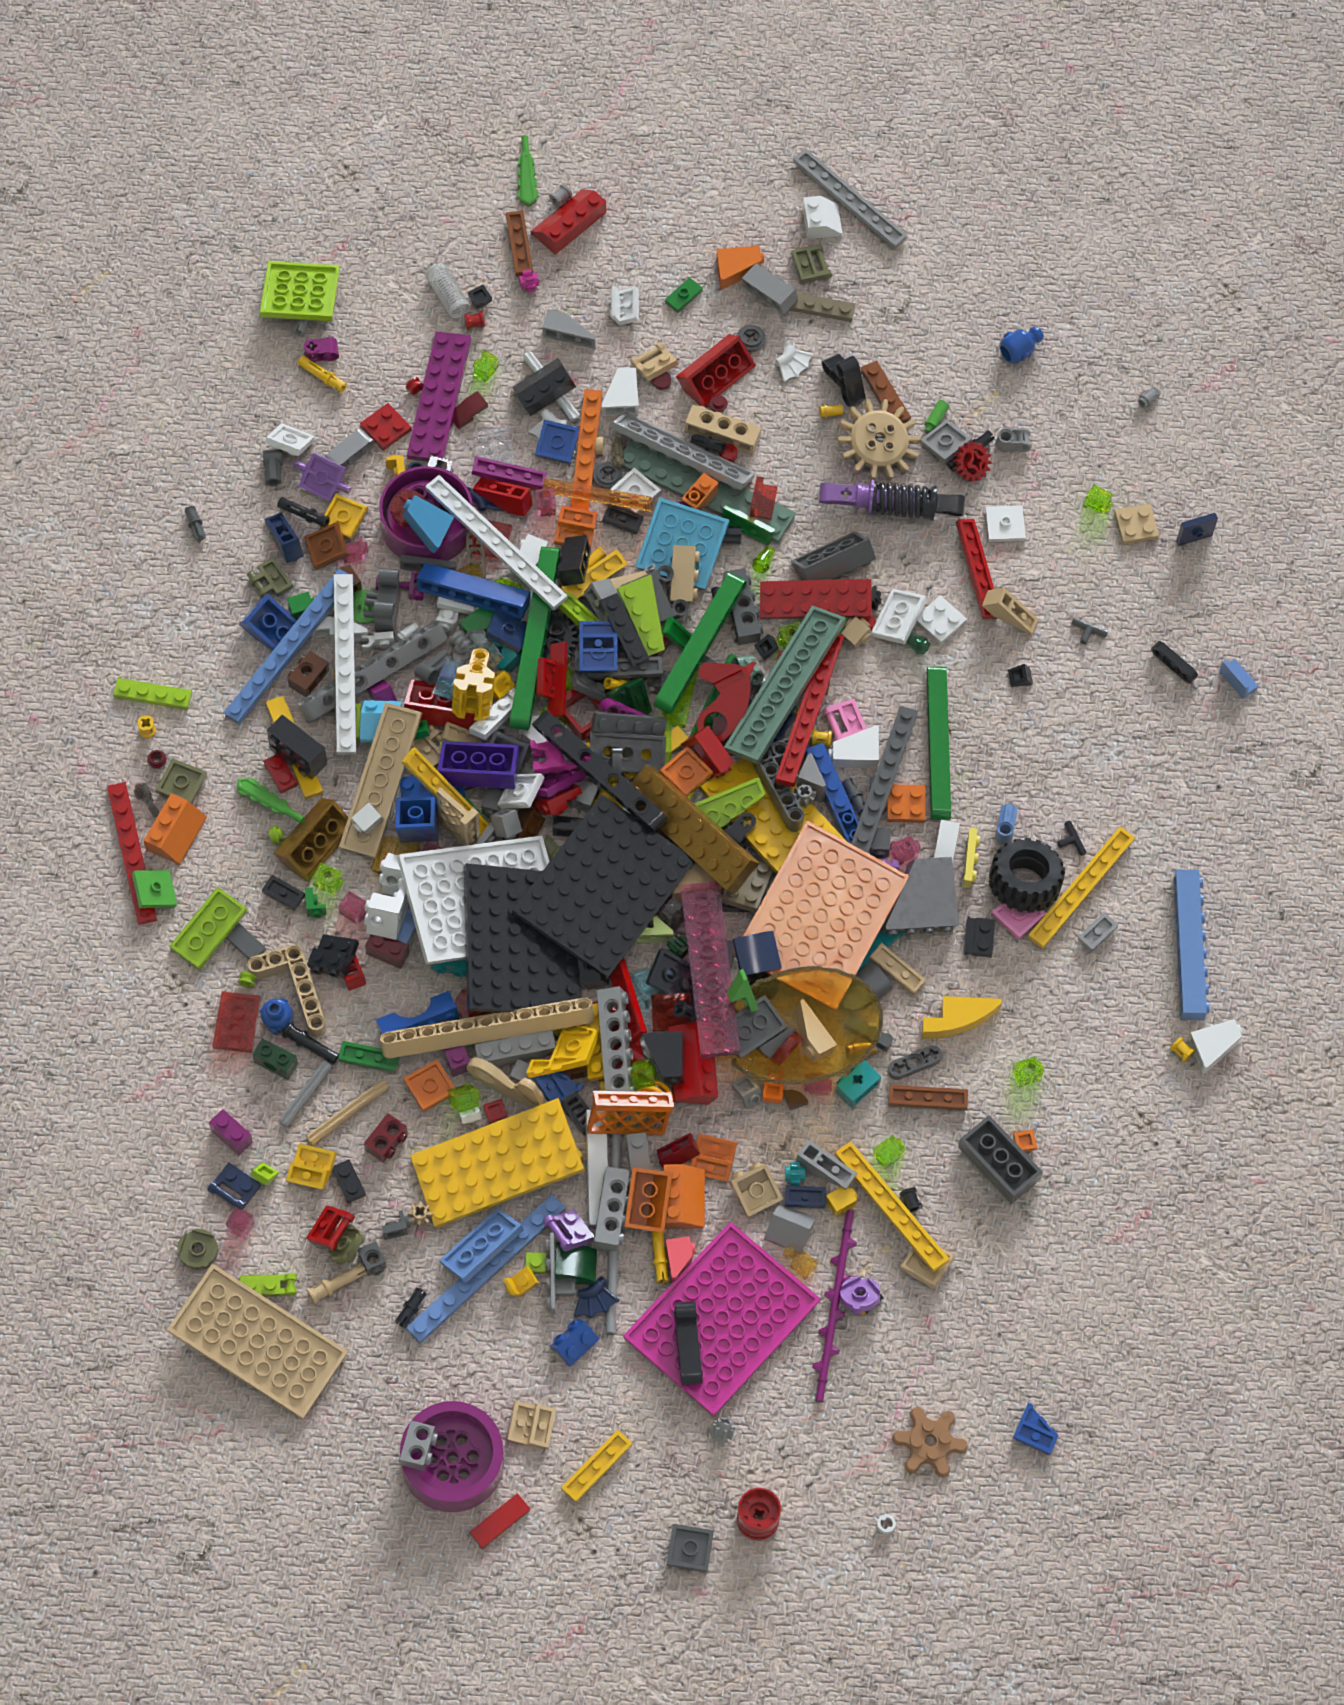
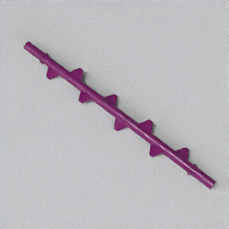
(835, 1313)

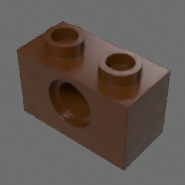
(307, 683)

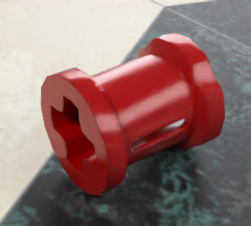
(474, 320)

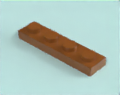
(519, 242)
(883, 389)
(928, 1097)

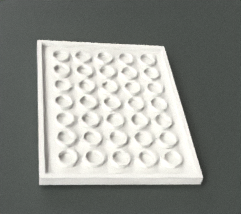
(437, 888)

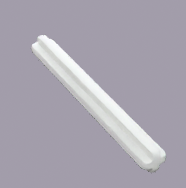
(563, 402)

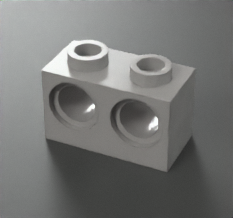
(413, 1444)

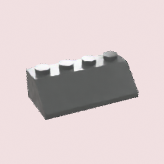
(835, 558)

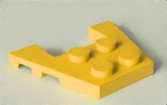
(571, 1051)

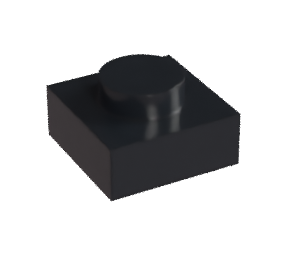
(479, 296)

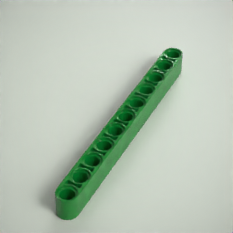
(533, 646)

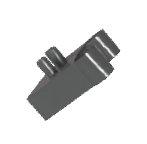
(385, 601)
(663, 605)

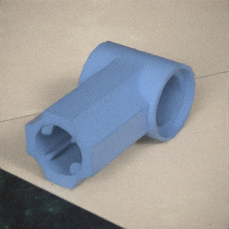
(1006, 823)

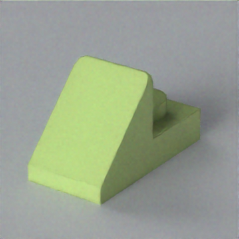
(659, 932)

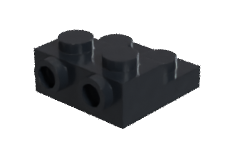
(333, 956)

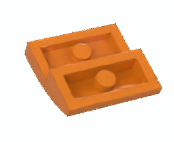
(575, 523)
(715, 1156)

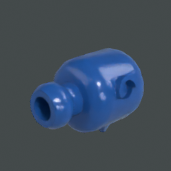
(1020, 344)
(276, 1015)

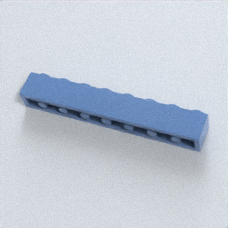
(1190, 945)

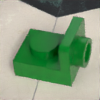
(313, 909)

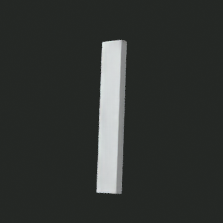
(596, 1164)

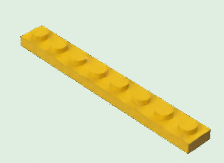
(1081, 887)
(893, 1207)

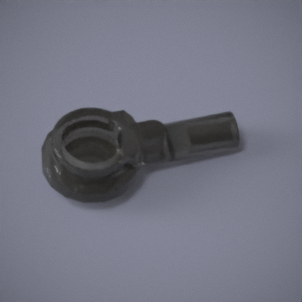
(143, 792)

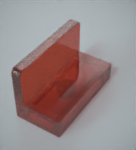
(763, 500)

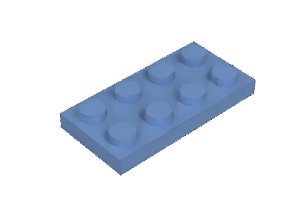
(481, 1245)

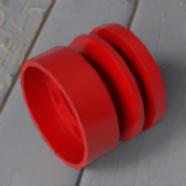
(763, 1504)

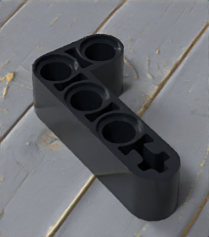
(687, 1342)

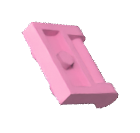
(849, 716)

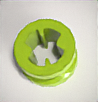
(247, 979)

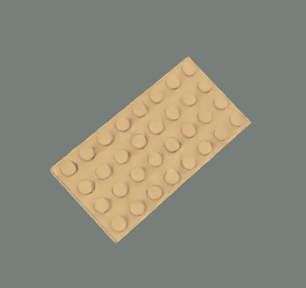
(257, 1341)

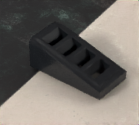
(569, 1110)

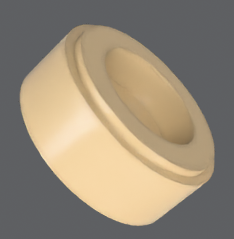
(600, 445)

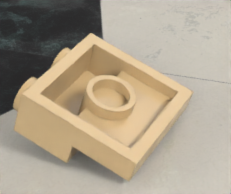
(755, 1188)

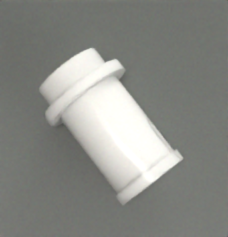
(413, 627)

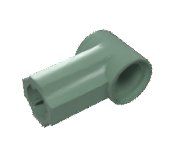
(756, 675)

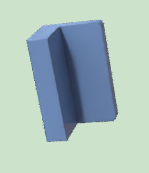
(1238, 678)

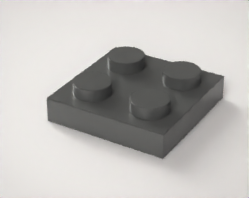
(690, 1548)

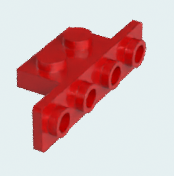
(552, 678)

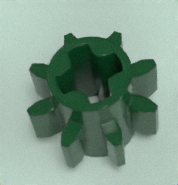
(678, 946)

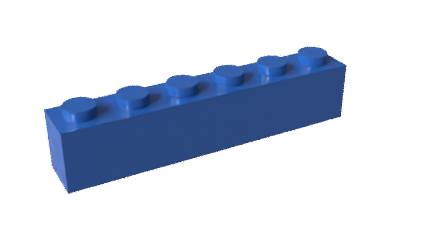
(473, 590)

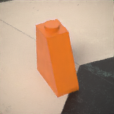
(736, 262)

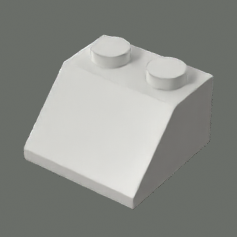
(821, 218)

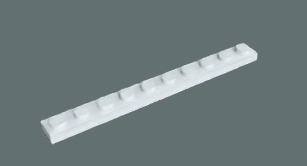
(496, 542)
(344, 664)

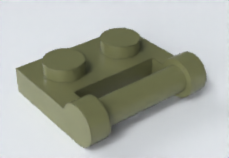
(805, 264)

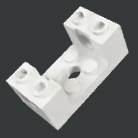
(386, 912)

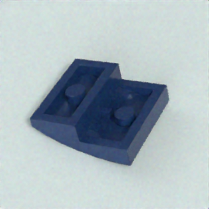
(757, 953)

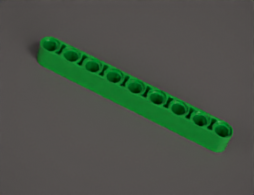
(699, 643)
(938, 743)

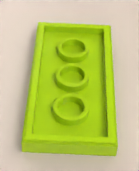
(208, 928)

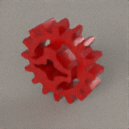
(970, 460)

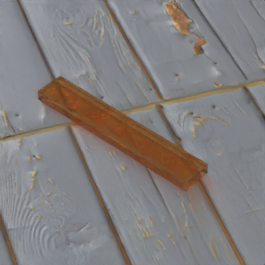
(599, 495)

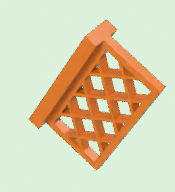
(630, 1103)

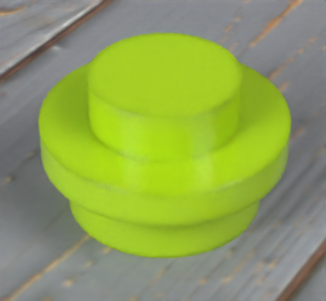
(276, 834)

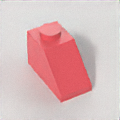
(679, 1255)

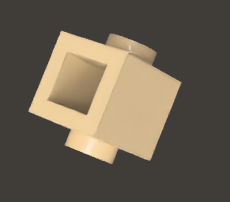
(856, 631)

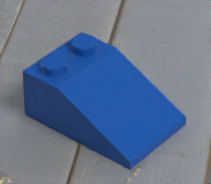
(267, 622)

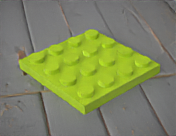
(300, 291)

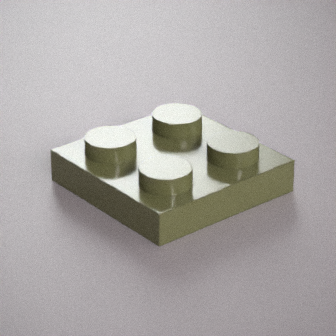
(181, 781)

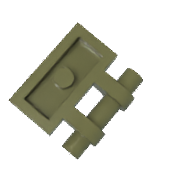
(273, 575)

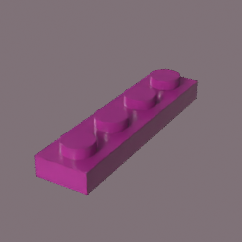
(508, 473)

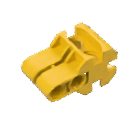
(474, 687)

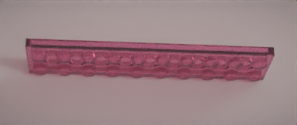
(710, 969)

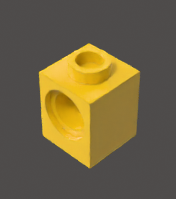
(841, 1200)

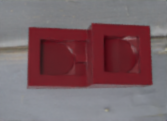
(468, 408)

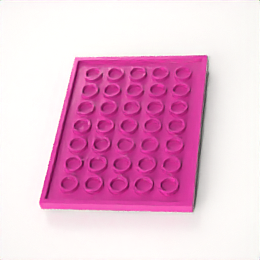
(742, 1311)

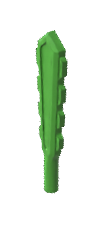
(528, 193)
(261, 794)

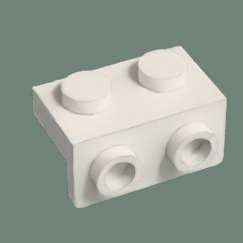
(624, 305)

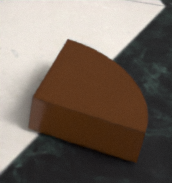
(794, 1099)

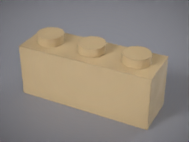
(685, 573)

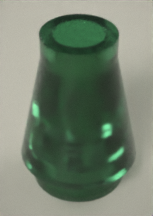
(918, 643)

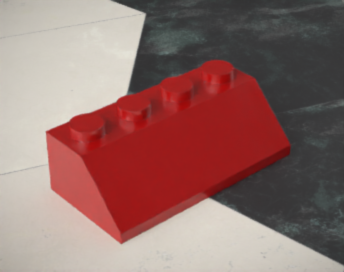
(570, 220)
(716, 370)
(434, 707)
(700, 1073)

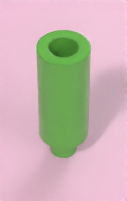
(936, 416)

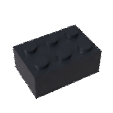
(296, 747)

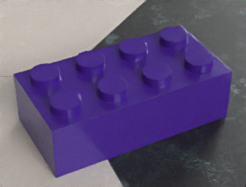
(479, 764)

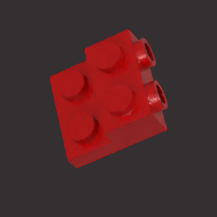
(556, 805)

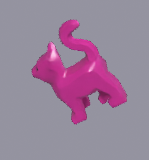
(554, 761)

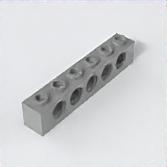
(606, 1001)

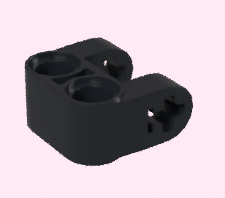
(739, 832)

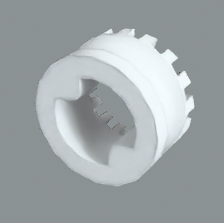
(889, 1530)

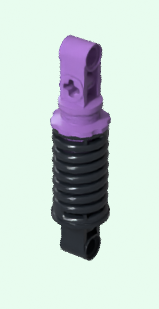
(882, 498)

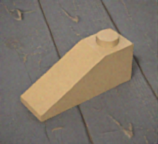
(1008, 609)
(816, 1040)

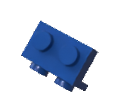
(574, 1341)

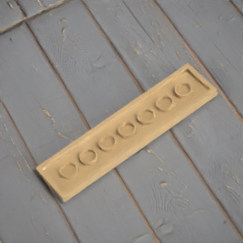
(382, 776)

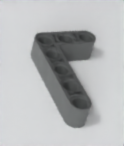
(779, 797)

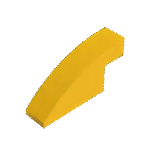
(959, 1016)

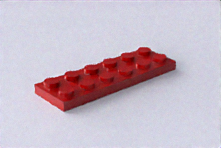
(795, 598)

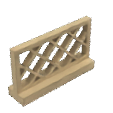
(457, 820)

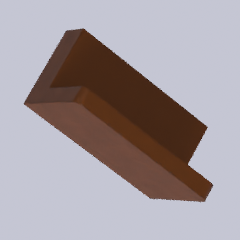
(530, 822)

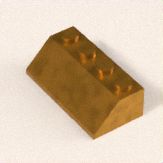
(314, 839)

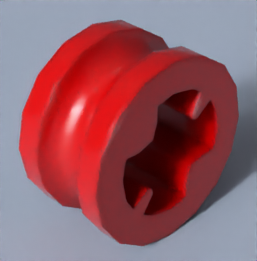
(414, 386)

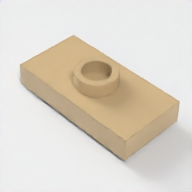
(455, 732)

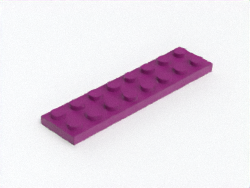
(439, 396)

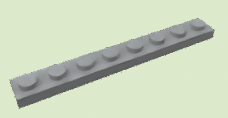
(850, 198)

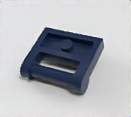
(236, 1181)

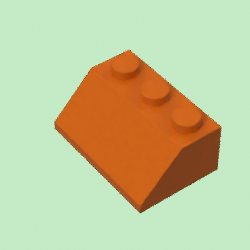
(174, 829)
(686, 1197)
(648, 1200)

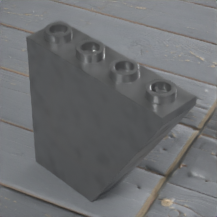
(926, 899)

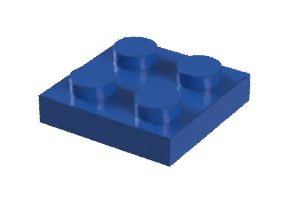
(557, 441)

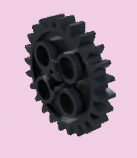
(567, 634)

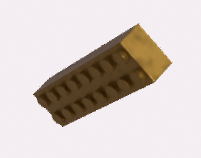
(696, 831)

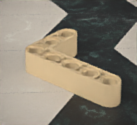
(300, 982)

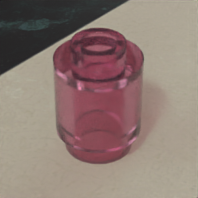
(819, 1087)

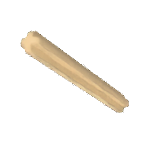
(347, 1112)

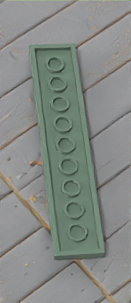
(679, 479)
(785, 684)

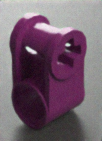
(322, 349)

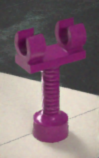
(413, 593)

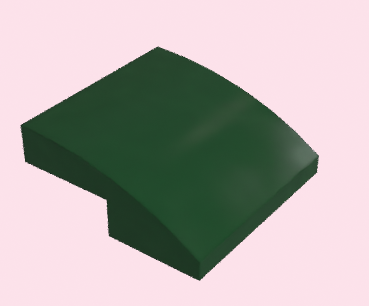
(633, 695)
(576, 1264)

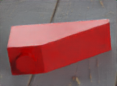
(509, 497)

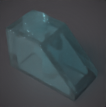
(645, 991)

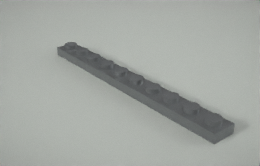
(884, 778)

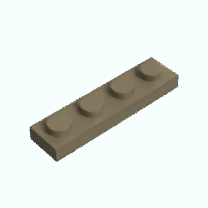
(824, 307)

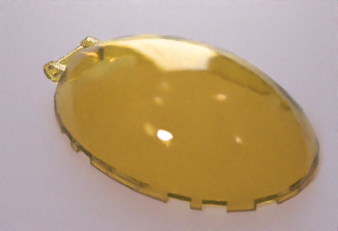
(841, 1004)

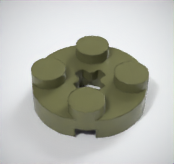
(193, 1239)
(347, 1245)

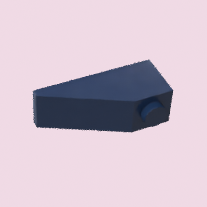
(284, 537)

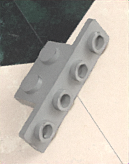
(558, 1287)

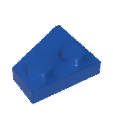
(1035, 1431)

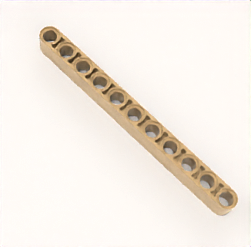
(487, 1028)

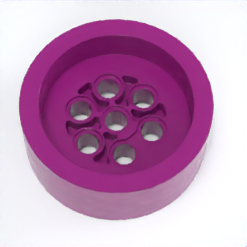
(404, 539)
(483, 1438)

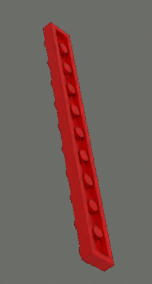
(807, 717)

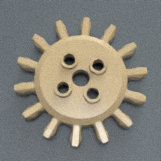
(879, 456)

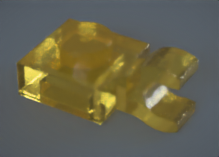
(802, 1263)

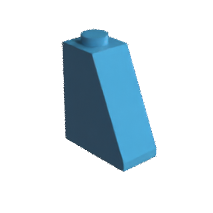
(427, 521)

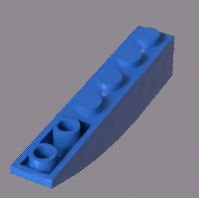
(835, 795)

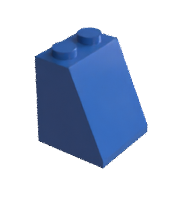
(417, 819)

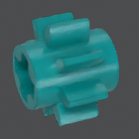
(794, 1173)

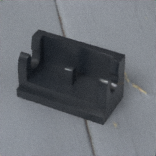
(565, 825)

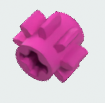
(528, 281)

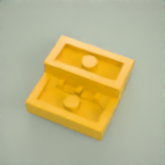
(311, 1166)

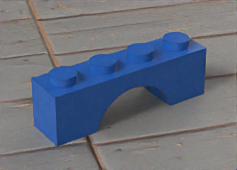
(441, 1009)

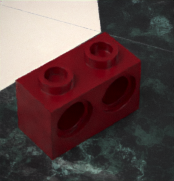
(381, 1136)

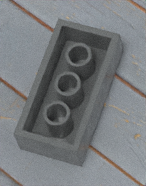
(1000, 1159)

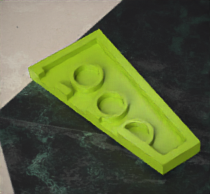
(642, 610)
(733, 802)

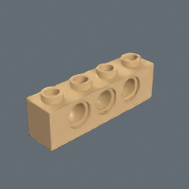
(695, 425)

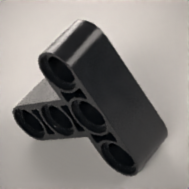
(847, 376)

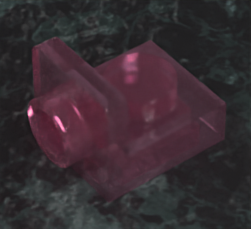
(356, 551)

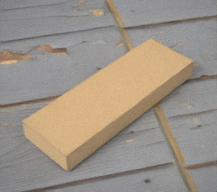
(897, 969)

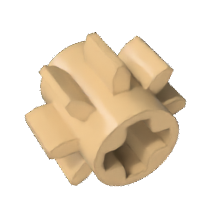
(420, 1220)

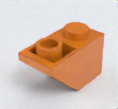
(701, 492)

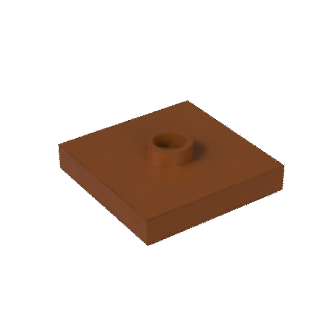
(326, 545)

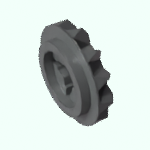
(749, 331)
(607, 468)

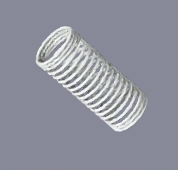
(453, 306)

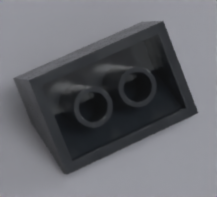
(544, 387)

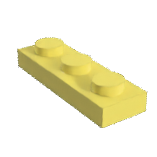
(971, 858)

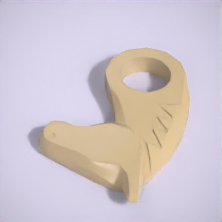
(524, 1092)

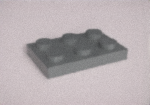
(758, 1026)

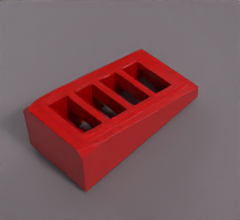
(357, 978)

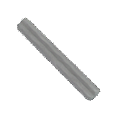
(305, 1094)

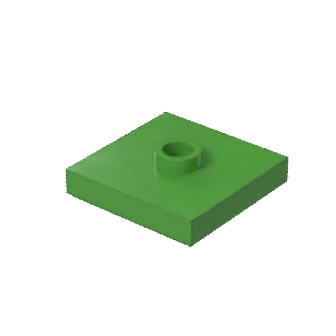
(154, 889)

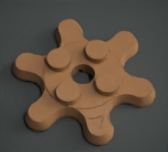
(920, 1451)

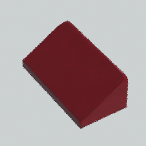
(678, 1151)

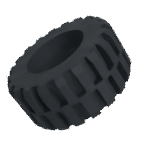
(1023, 894)

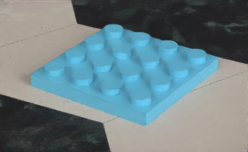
(683, 526)

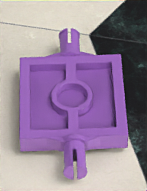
(322, 477)

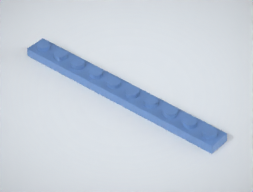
(283, 653)
(460, 1292)

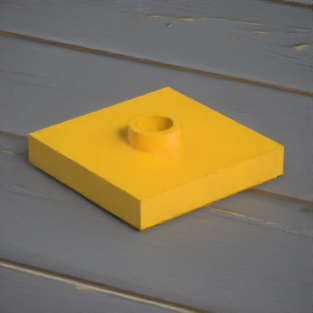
(347, 514)

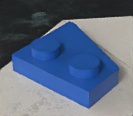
(556, 1086)

